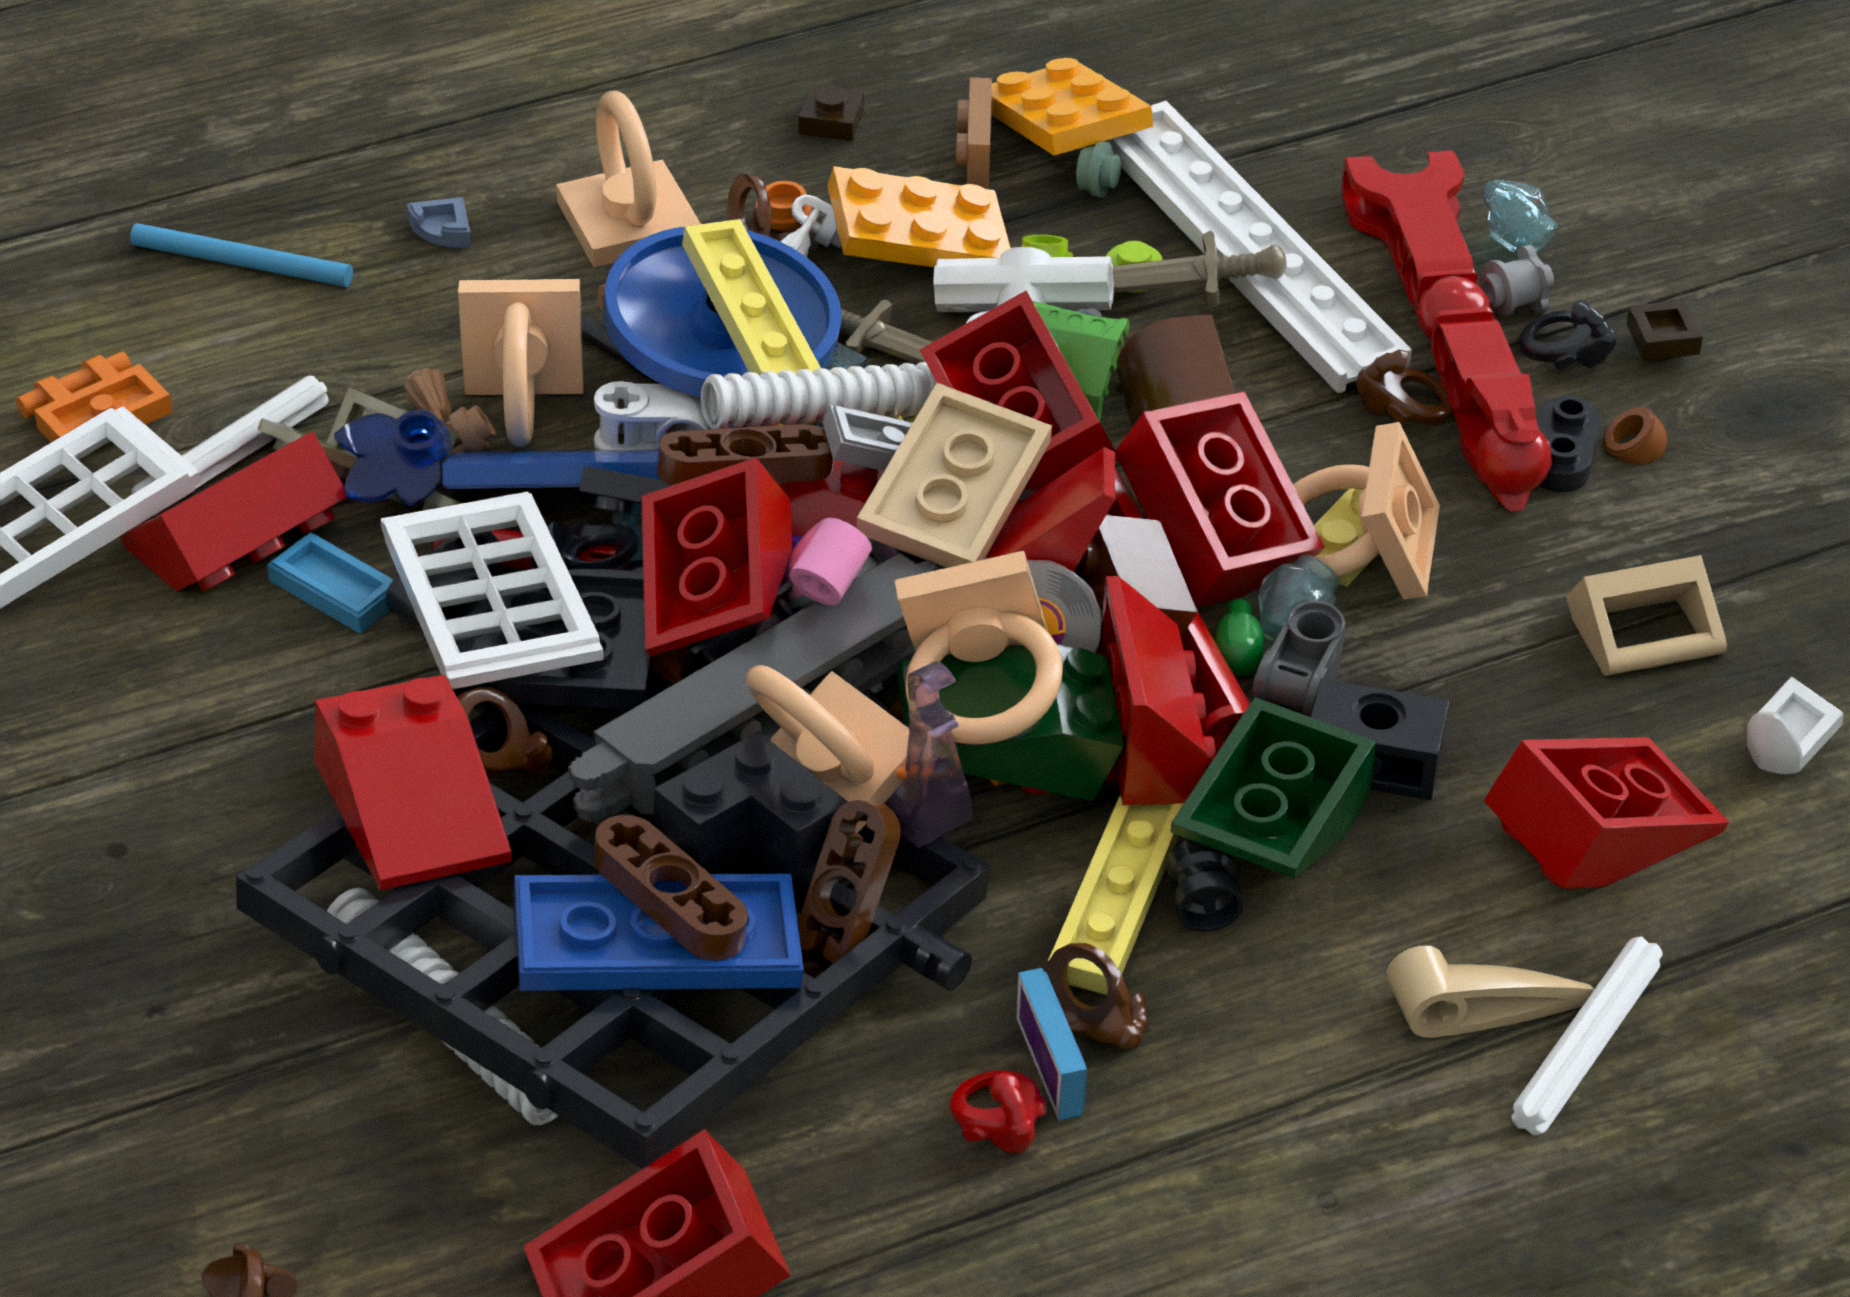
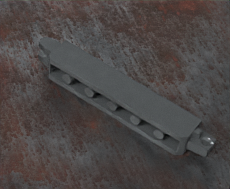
(713, 709)

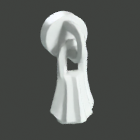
(826, 231)

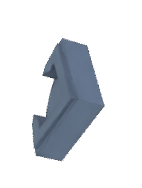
(441, 222)

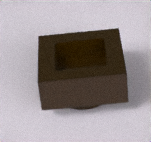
(831, 112)
(1664, 330)

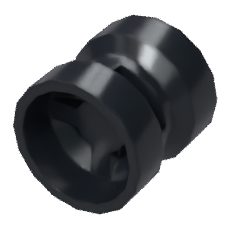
(1204, 877)

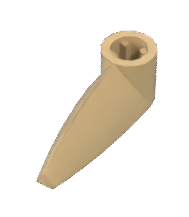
(1473, 997)

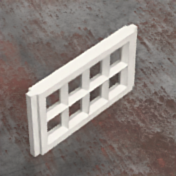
(142, 448)
(517, 657)

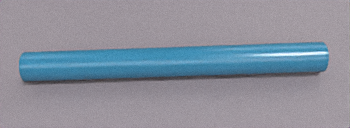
(241, 255)

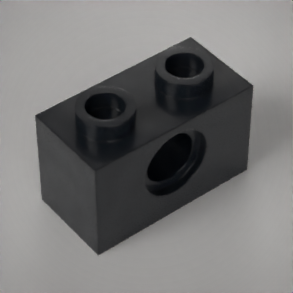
(1405, 728)

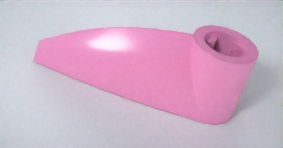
(826, 561)

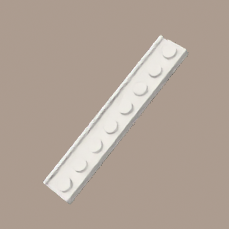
(1205, 194)

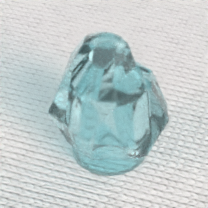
(1518, 215)
(1291, 585)

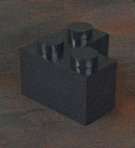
(751, 805)

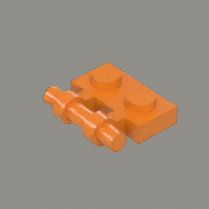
(99, 385)

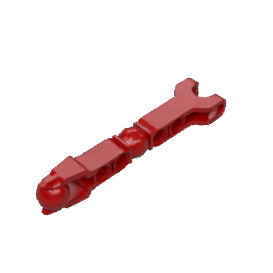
(1470, 352)

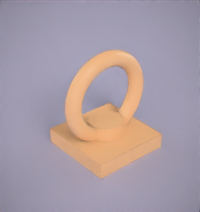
(623, 202)
(521, 343)
(1394, 510)
(974, 616)
(834, 734)

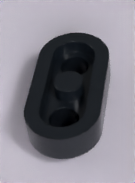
(1572, 432)

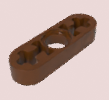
(785, 451)
(869, 883)
(674, 912)

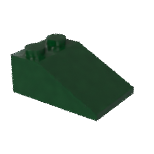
(1065, 749)
(1279, 790)

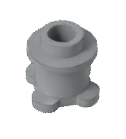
(1517, 283)

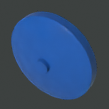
(671, 327)

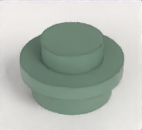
(1098, 169)

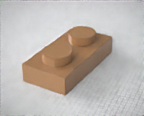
(974, 132)

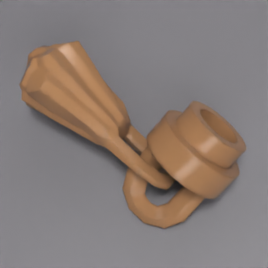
(428, 392)

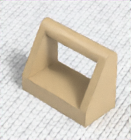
(1645, 586)

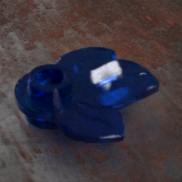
(390, 459)

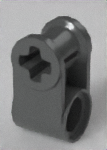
(1301, 655)

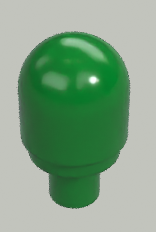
(1240, 638)

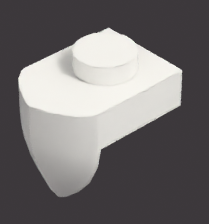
(1791, 728)

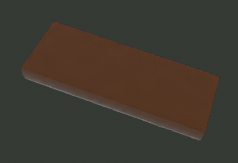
(1172, 365)

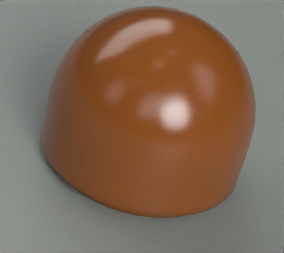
(1646, 446)

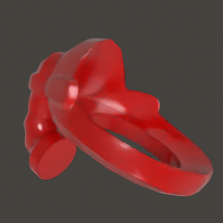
(1006, 1126)

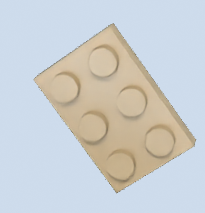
(954, 478)

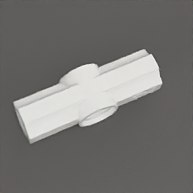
(1055, 281)

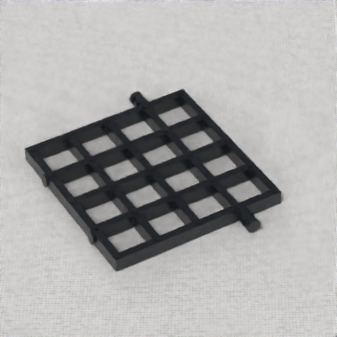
(554, 1074)

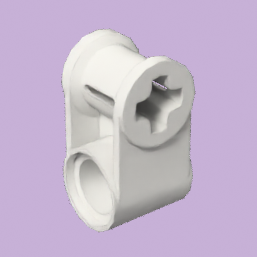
(647, 415)

